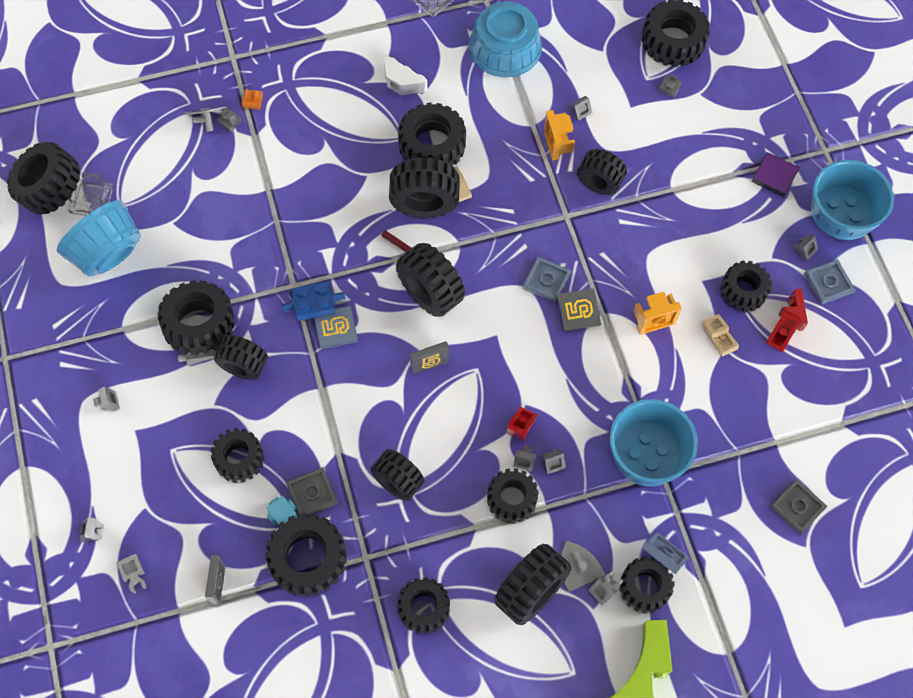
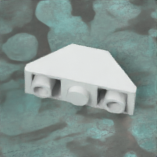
(402, 78)

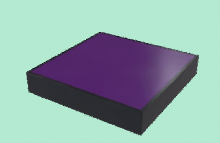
(775, 174)

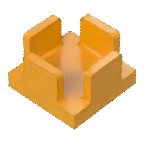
(555, 133)
(662, 313)

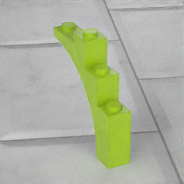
(653, 660)

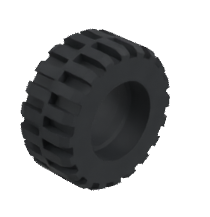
(673, 50)
(435, 118)
(43, 178)
(424, 188)
(430, 279)
(190, 298)
(287, 536)
(532, 584)

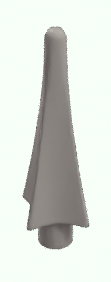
(193, 359)

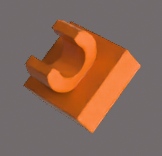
(252, 99)

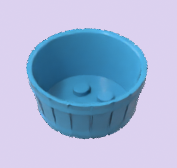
(505, 40)
(850, 199)
(100, 239)
(653, 442)

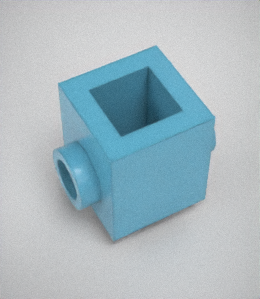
(280, 510)

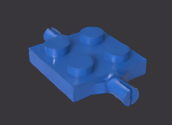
(313, 301)

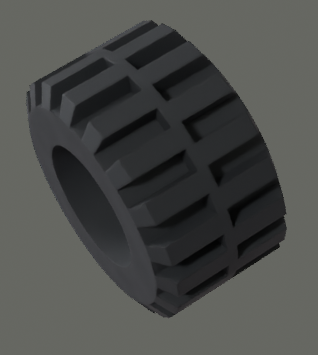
(601, 171)
(751, 274)
(240, 357)
(231, 441)
(397, 474)
(516, 480)
(658, 573)
(419, 588)

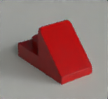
(797, 307)
(784, 330)
(521, 423)

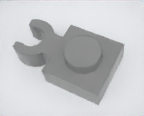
(131, 570)
(604, 588)

